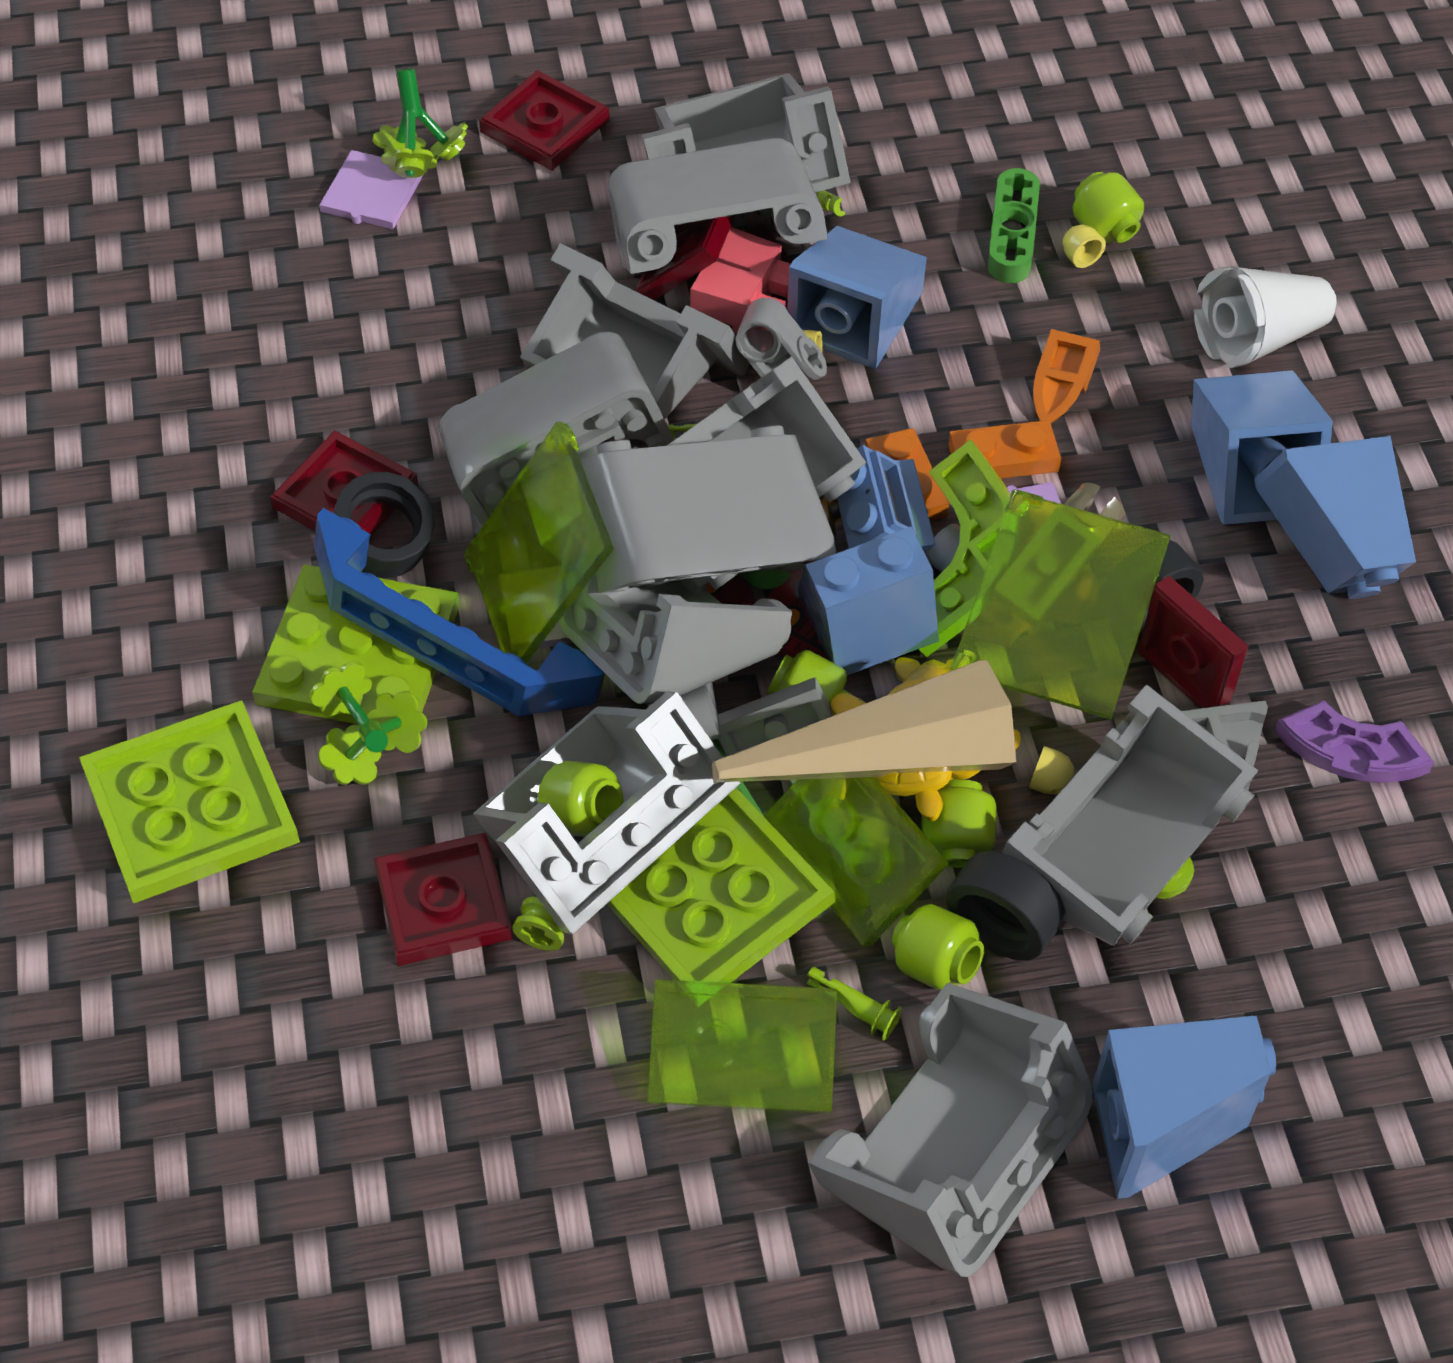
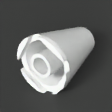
(1258, 312)

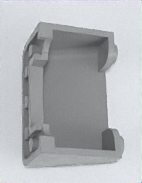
(708, 184)
(585, 386)
(790, 401)
(706, 509)
(671, 635)
(1133, 817)
(966, 1131)

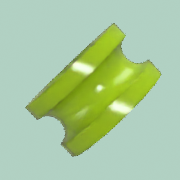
(537, 926)

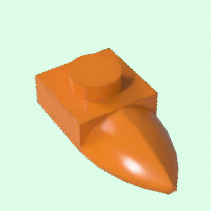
(1063, 373)

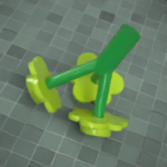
(403, 149)
(356, 750)

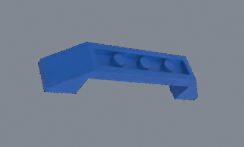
(562, 681)

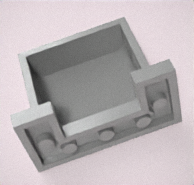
(753, 113)
(666, 345)
(666, 788)

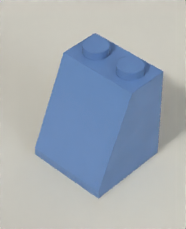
(855, 293)
(1246, 425)
(1342, 512)
(872, 601)
(1177, 1093)

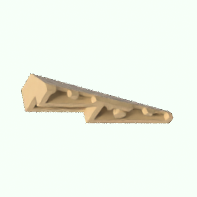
(931, 727)

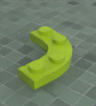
(980, 506)

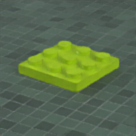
(317, 638)
(188, 801)
(722, 895)

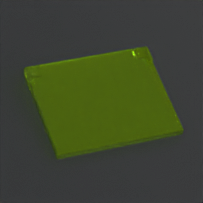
(539, 546)
(1062, 602)

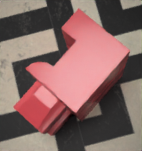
(744, 272)

